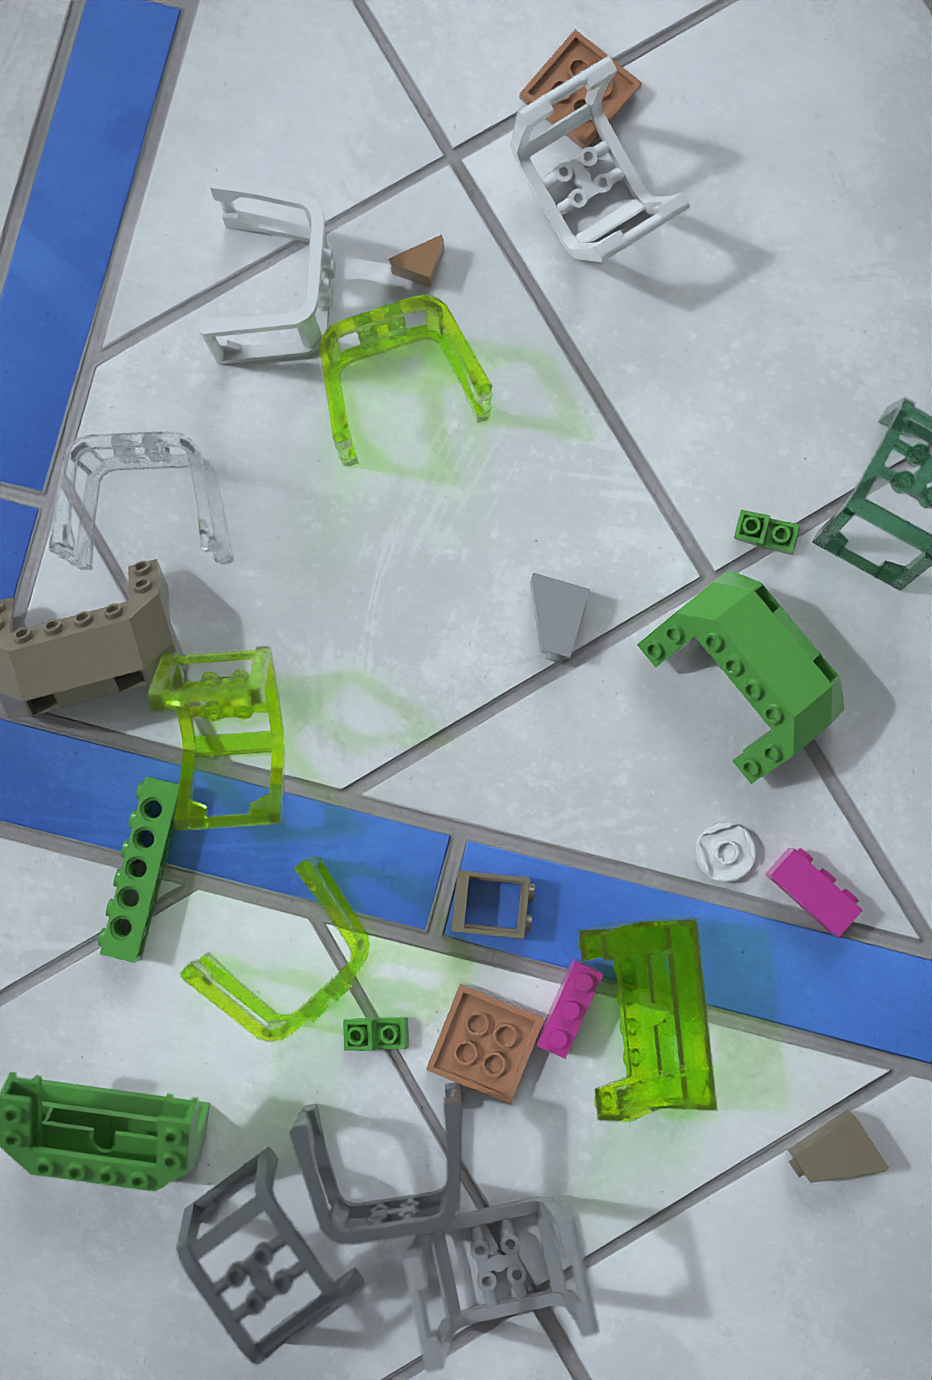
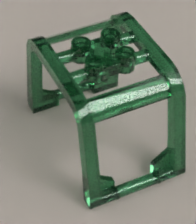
(915, 485)

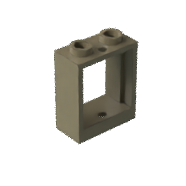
(523, 919)

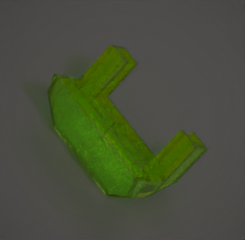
(660, 1017)

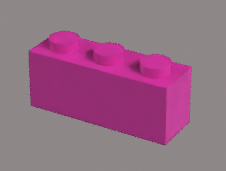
(814, 891)
(569, 1008)

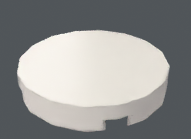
(725, 852)

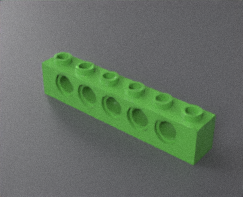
(111, 939)

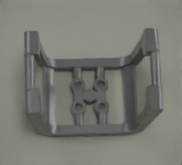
(389, 1216)
(191, 1250)

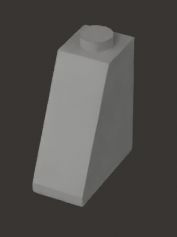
(557, 615)

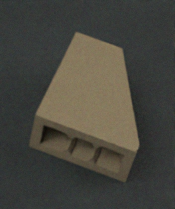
(836, 1151)

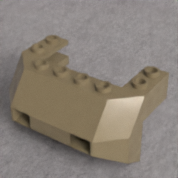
(87, 652)

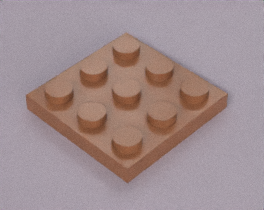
(568, 61)
(485, 1043)

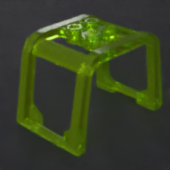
(386, 330)
(224, 698)
(206, 970)

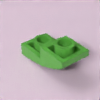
(766, 532)
(375, 1033)

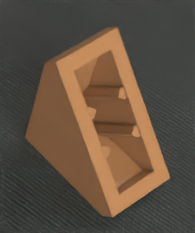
(419, 262)

